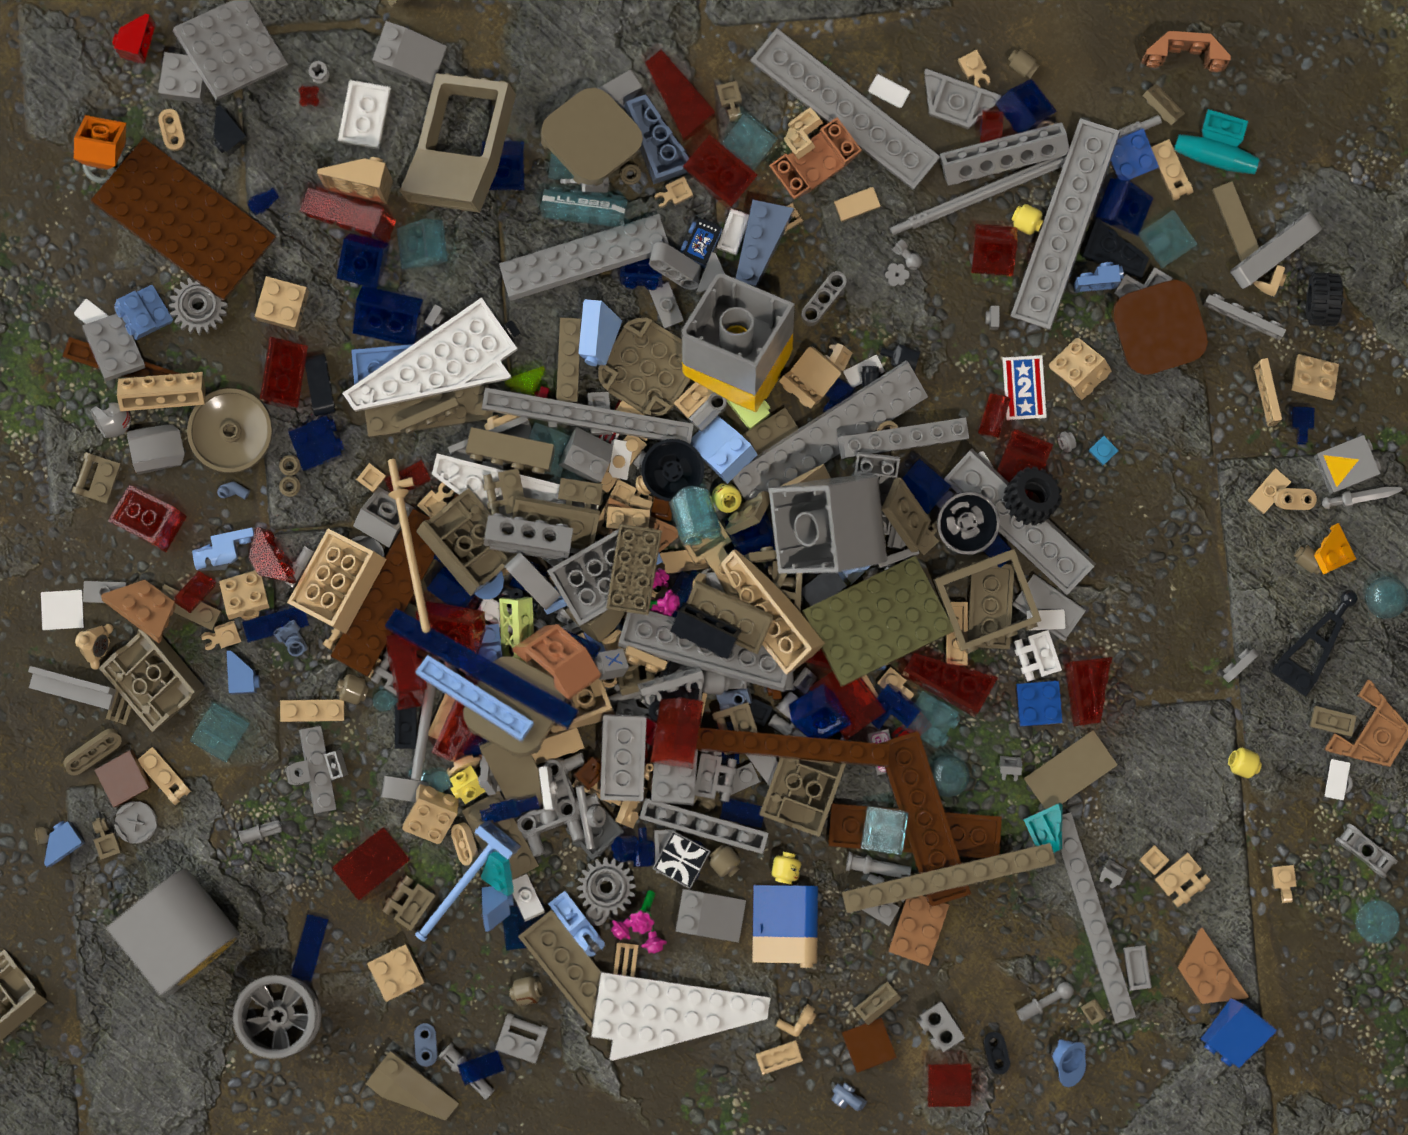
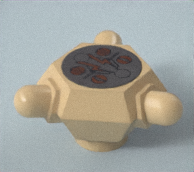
(94, 644)

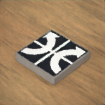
(681, 859)

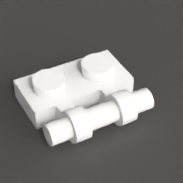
(1043, 652)

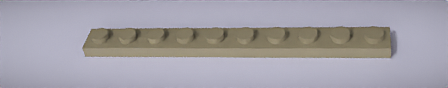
(948, 878)

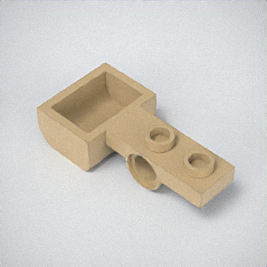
(714, 557)

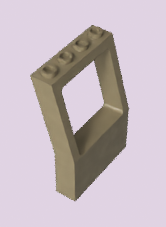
(454, 178)

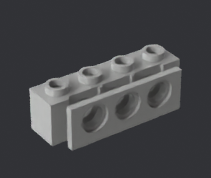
(534, 546)

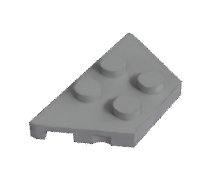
(956, 100)

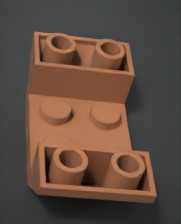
(1215, 55)
(831, 154)
(561, 657)

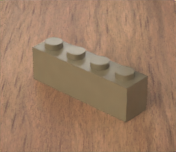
(568, 360)
(511, 450)

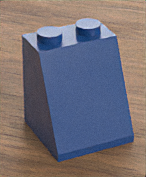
(1236, 1034)

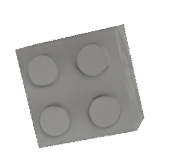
(181, 79)

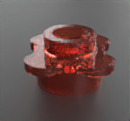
(313, 100)

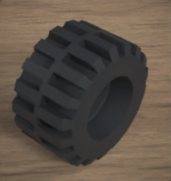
(1324, 299)
(1042, 485)

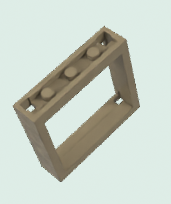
(1008, 631)

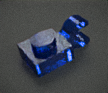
(837, 393)
(1303, 421)

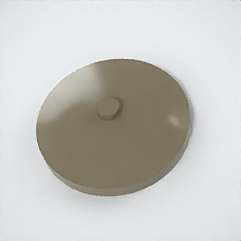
(230, 431)

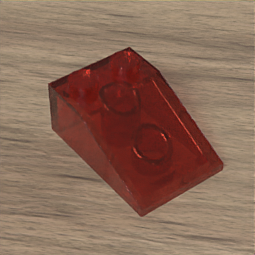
(720, 172)
(147, 518)
(370, 864)

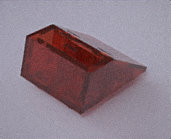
(1023, 452)

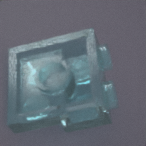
(933, 720)

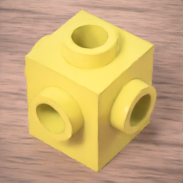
(466, 785)

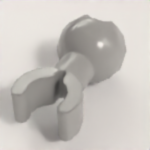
(912, 260)

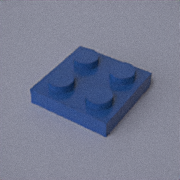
(1133, 156)
(1039, 703)

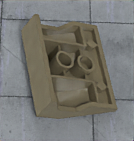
(458, 541)
(151, 679)
(802, 793)
(17, 995)

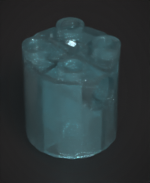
(695, 515)

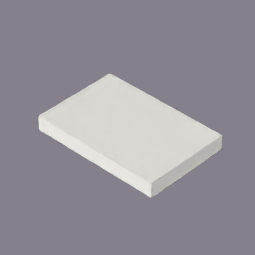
(364, 114)

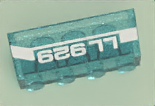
(584, 208)

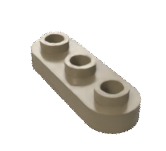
(85, 758)

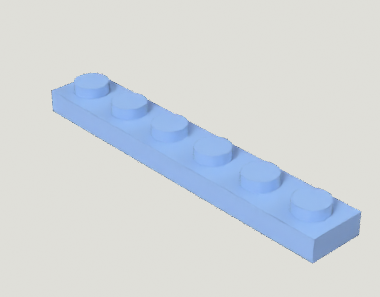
(474, 698)

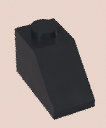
(227, 133)

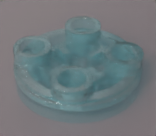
(1377, 922)

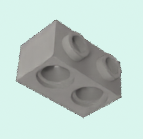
(945, 1024)

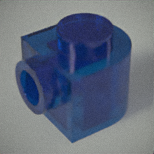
(625, 848)

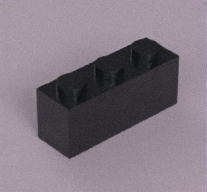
(705, 631)

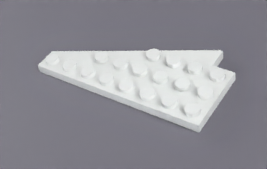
(449, 359)
(462, 474)
(656, 1014)

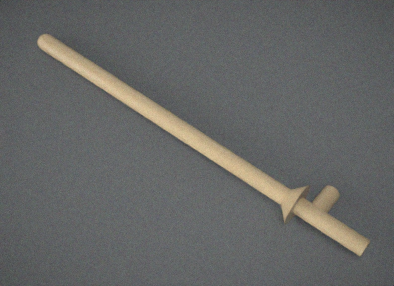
(399, 495)

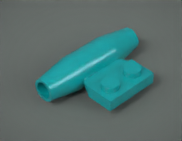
(1219, 144)

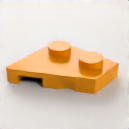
(1334, 551)

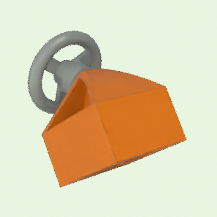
(99, 146)

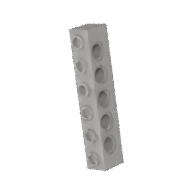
(1005, 153)
(904, 438)
(704, 826)

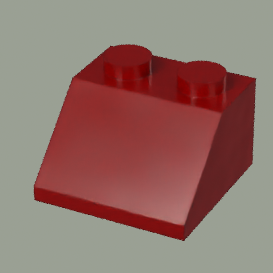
(135, 39)

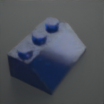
(387, 316)

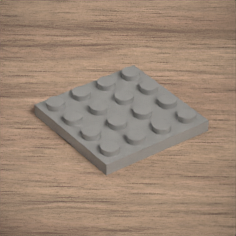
(230, 47)

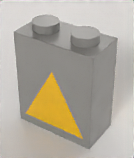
(1347, 464)

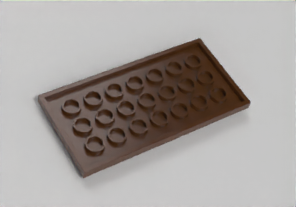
(183, 219)

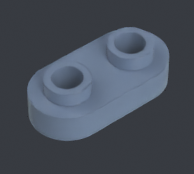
(425, 1044)

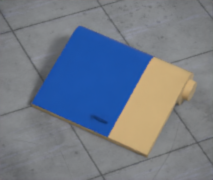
(785, 924)

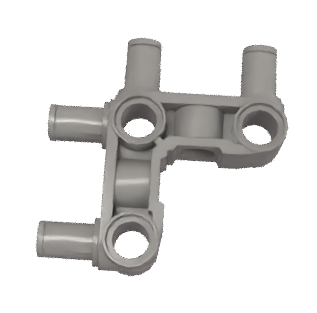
(546, 820)

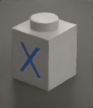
(611, 664)

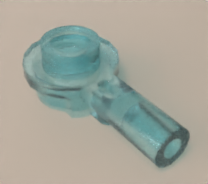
(384, 701)
(438, 780)

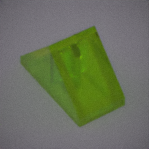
(527, 382)

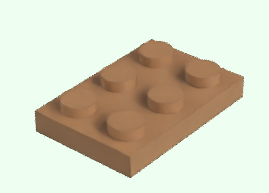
(918, 929)

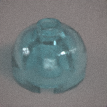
(1386, 597)
(950, 775)

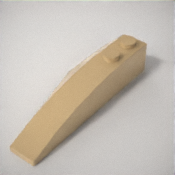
(790, 635)

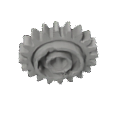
(194, 318)
(593, 881)

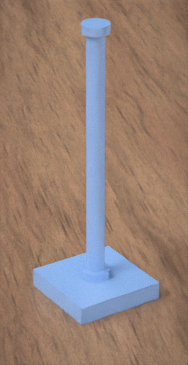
(497, 841)

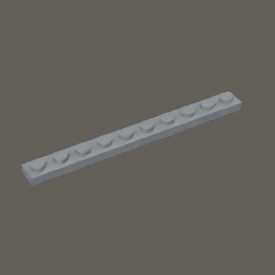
(585, 416)
(1094, 922)

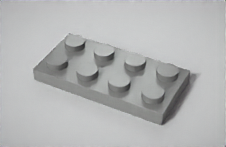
(623, 757)

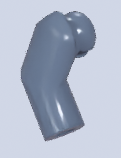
(232, 488)

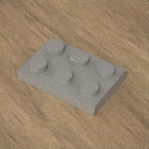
(113, 347)

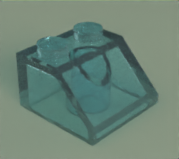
(422, 244)

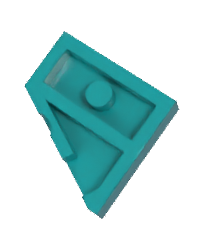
(1046, 827)

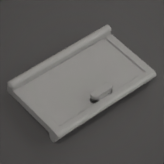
(1051, 599)

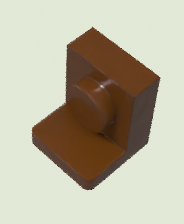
(589, 772)

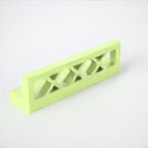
(520, 620)

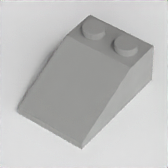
(408, 53)
(710, 915)

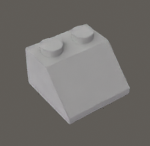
(586, 455)
(380, 517)

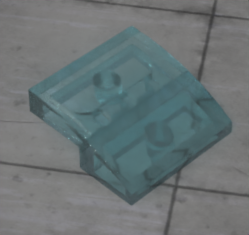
(219, 732)

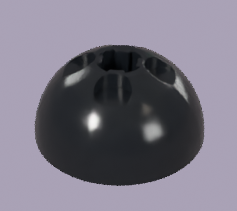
(677, 459)
(979, 525)

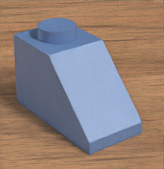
(241, 676)
(62, 842)
(495, 907)

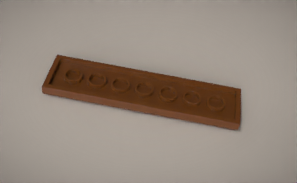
(391, 591)
(926, 823)
(973, 834)

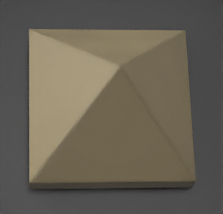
(1094, 1011)

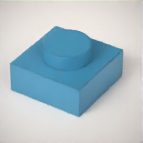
(1103, 450)

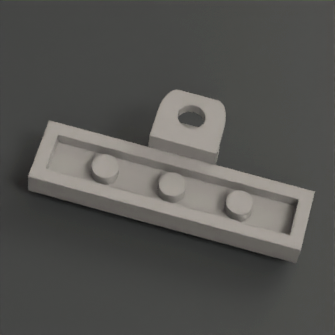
(313, 770)

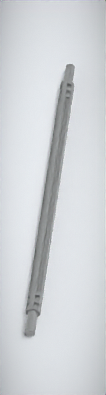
(1001, 185)

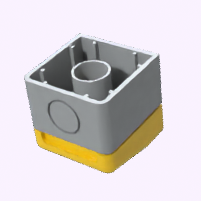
(738, 341)

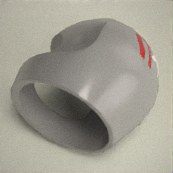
(111, 421)

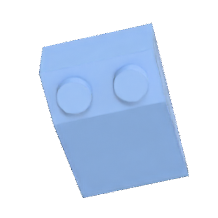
(723, 449)

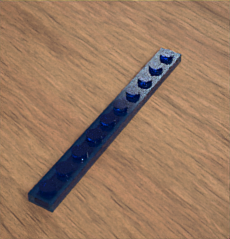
(482, 669)

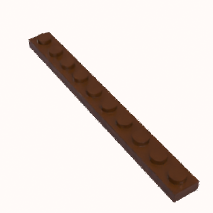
(793, 747)

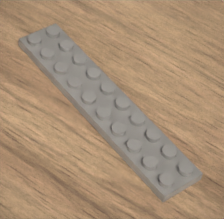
(833, 98)
(1065, 224)
(818, 439)

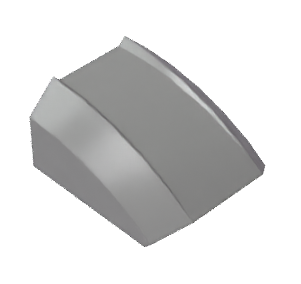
(155, 448)

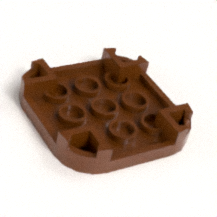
(1159, 327)

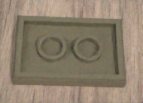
(906, 514)

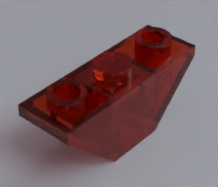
(268, 558)

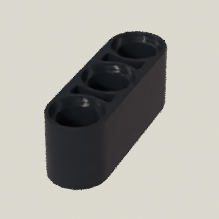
(320, 385)

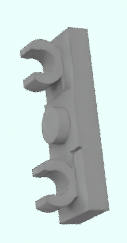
(670, 683)

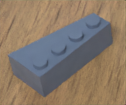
(659, 147)
(763, 233)

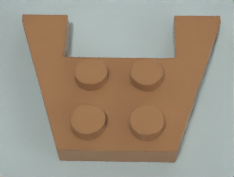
(1381, 736)

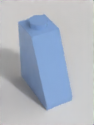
(597, 332)

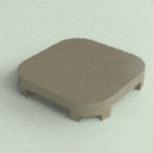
(591, 136)
(645, 368)
(542, 725)

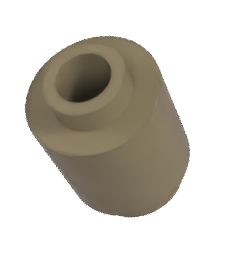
(1023, 63)
(1306, 559)

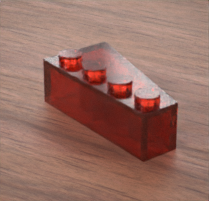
(683, 102)
(950, 682)

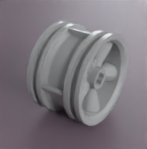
(248, 1028)

